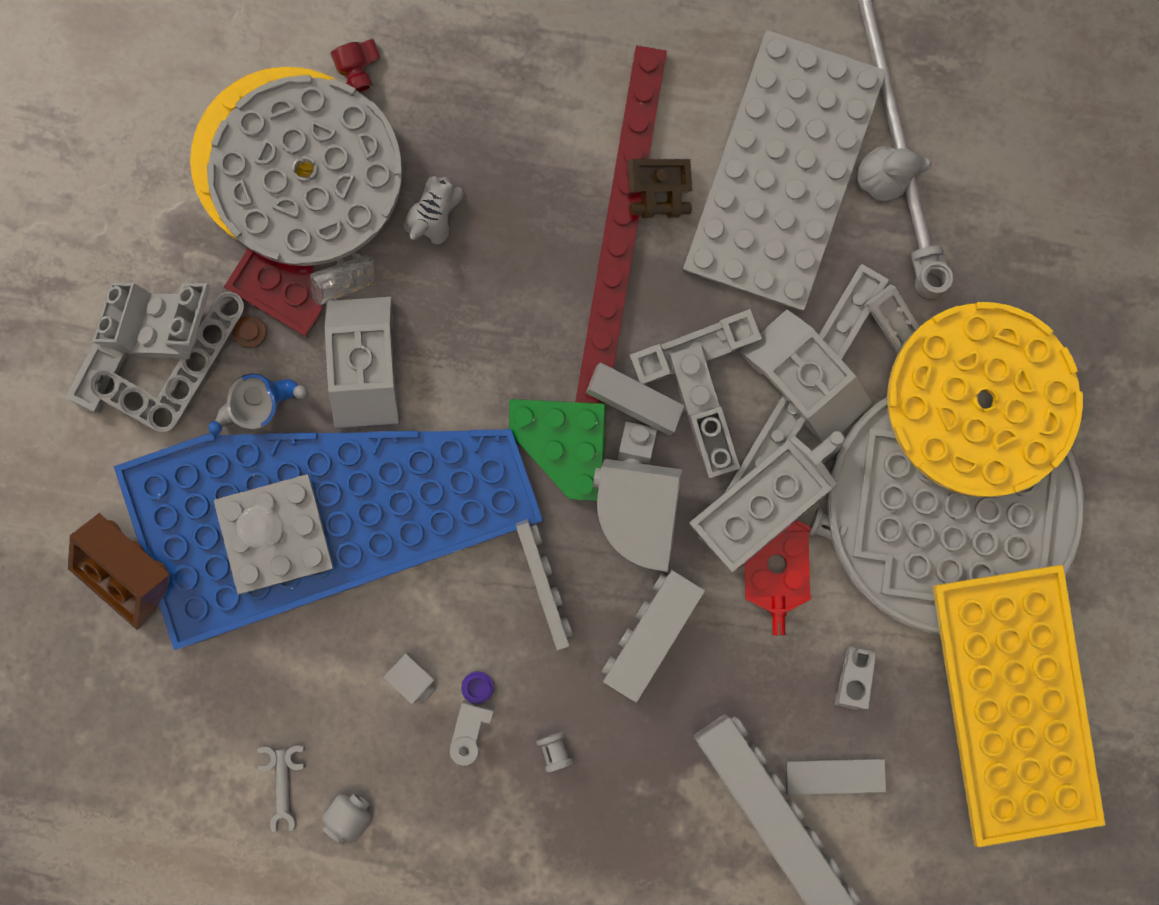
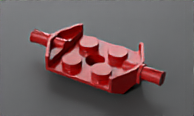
(784, 590)

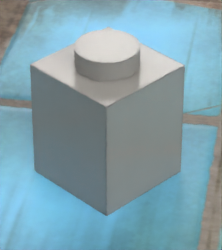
(411, 679)

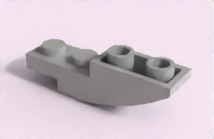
(704, 411)

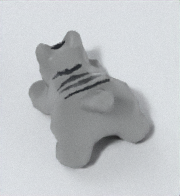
(431, 213)

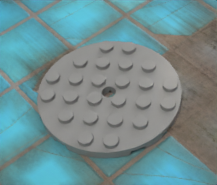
(294, 216)

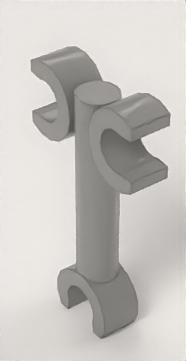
(281, 761)

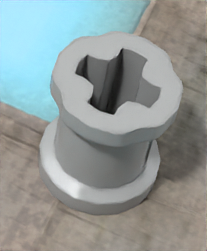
(817, 527)
(554, 752)

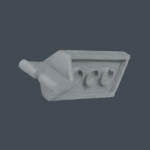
(767, 500)

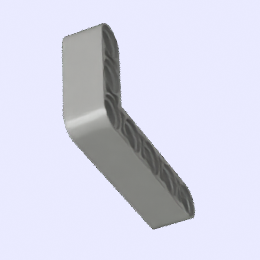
(180, 372)

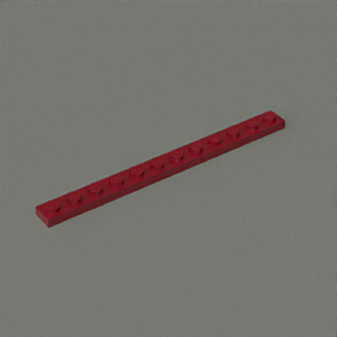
(620, 224)

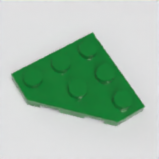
(563, 441)

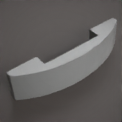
(716, 341)

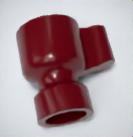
(352, 59)

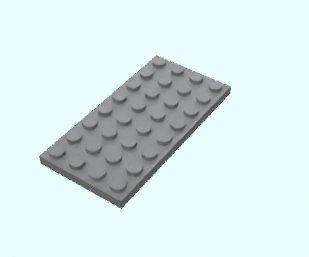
(784, 170)

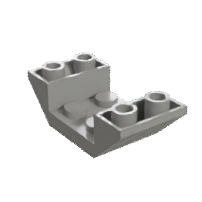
(150, 322)
(361, 362)
(808, 375)

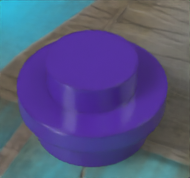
(477, 687)

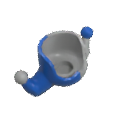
(254, 401)

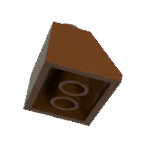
(117, 569)

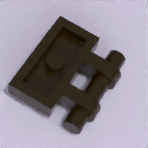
(660, 176)

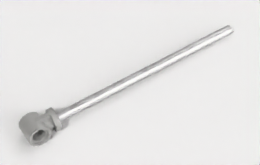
(927, 258)

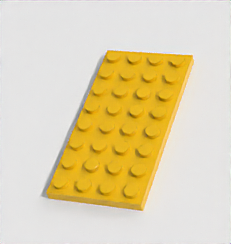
(1018, 705)

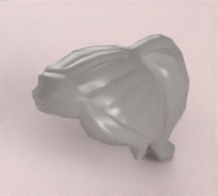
(889, 171)

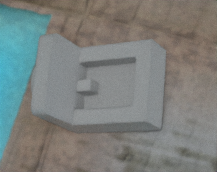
(637, 443)

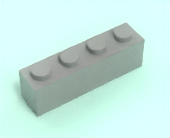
(652, 636)

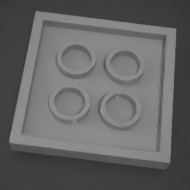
(302, 543)

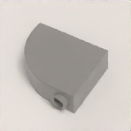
(639, 510)

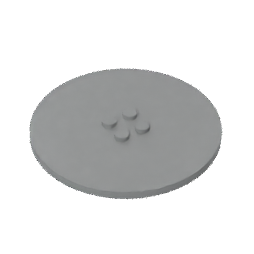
(919, 535)

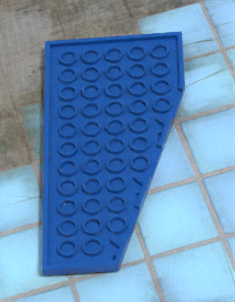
(380, 497)

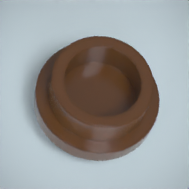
(249, 331)

